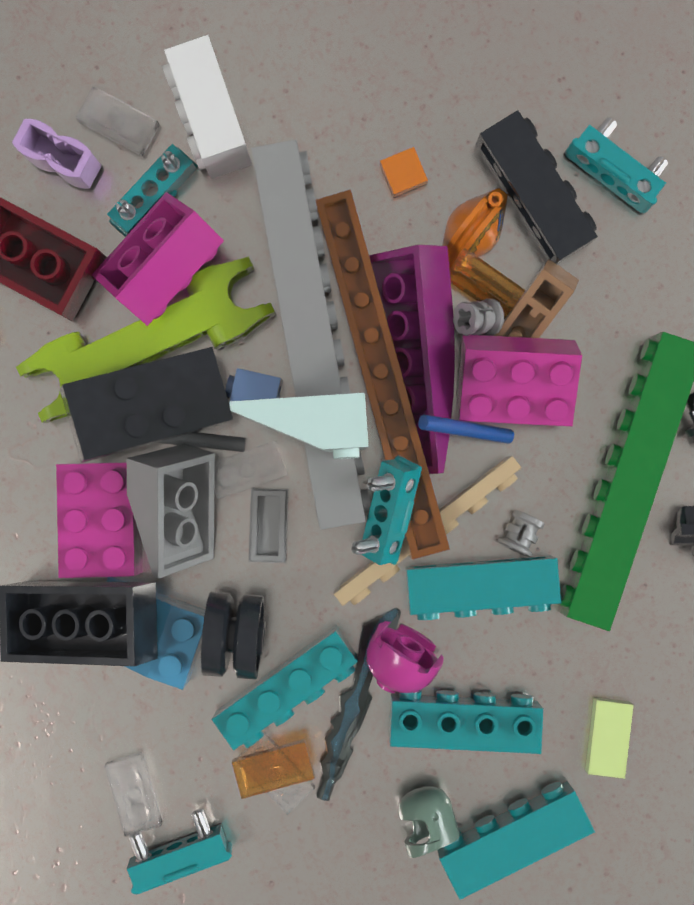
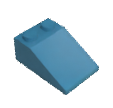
(177, 641)

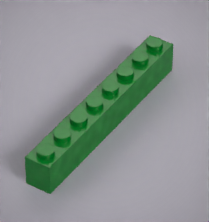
(630, 482)

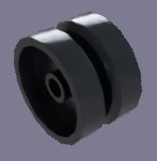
(230, 634)

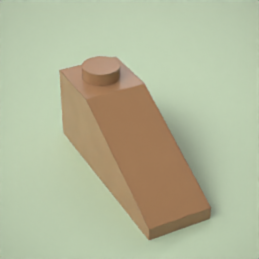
(540, 302)

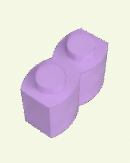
(56, 153)

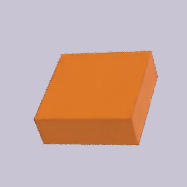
(403, 172)

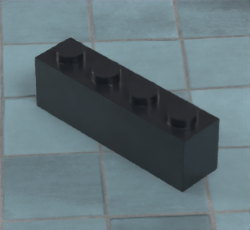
(536, 187)

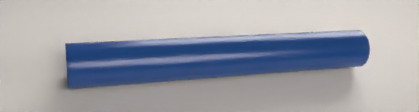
(465, 429)

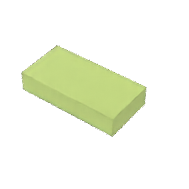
(609, 738)

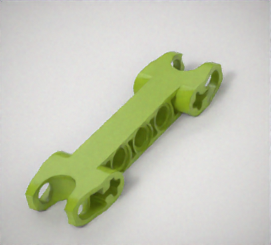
(203, 313)

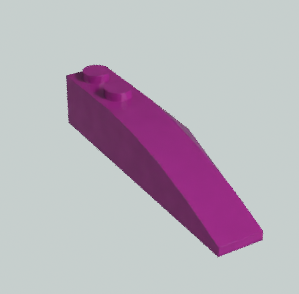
(420, 317)

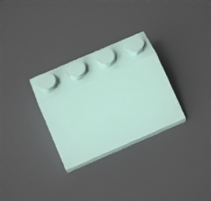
(323, 421)

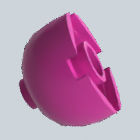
(402, 659)

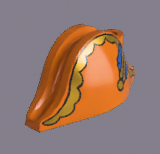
(476, 224)

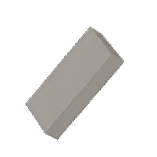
(268, 525)

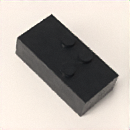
(145, 404)
(78, 623)

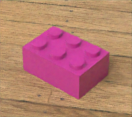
(158, 258)
(518, 380)
(96, 522)

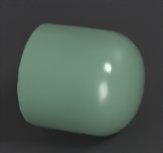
(431, 816)

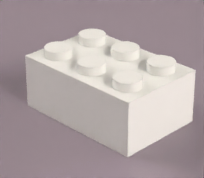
(205, 107)

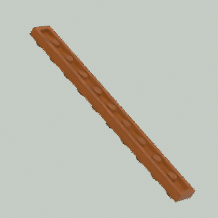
(380, 363)

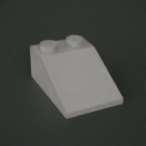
(173, 506)

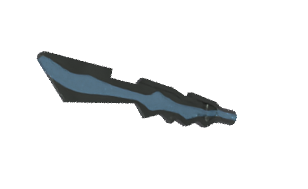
(353, 709)

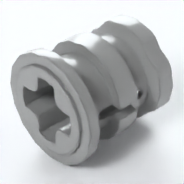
(479, 317)
(529, 536)

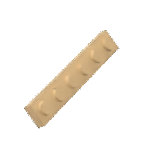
(469, 499)

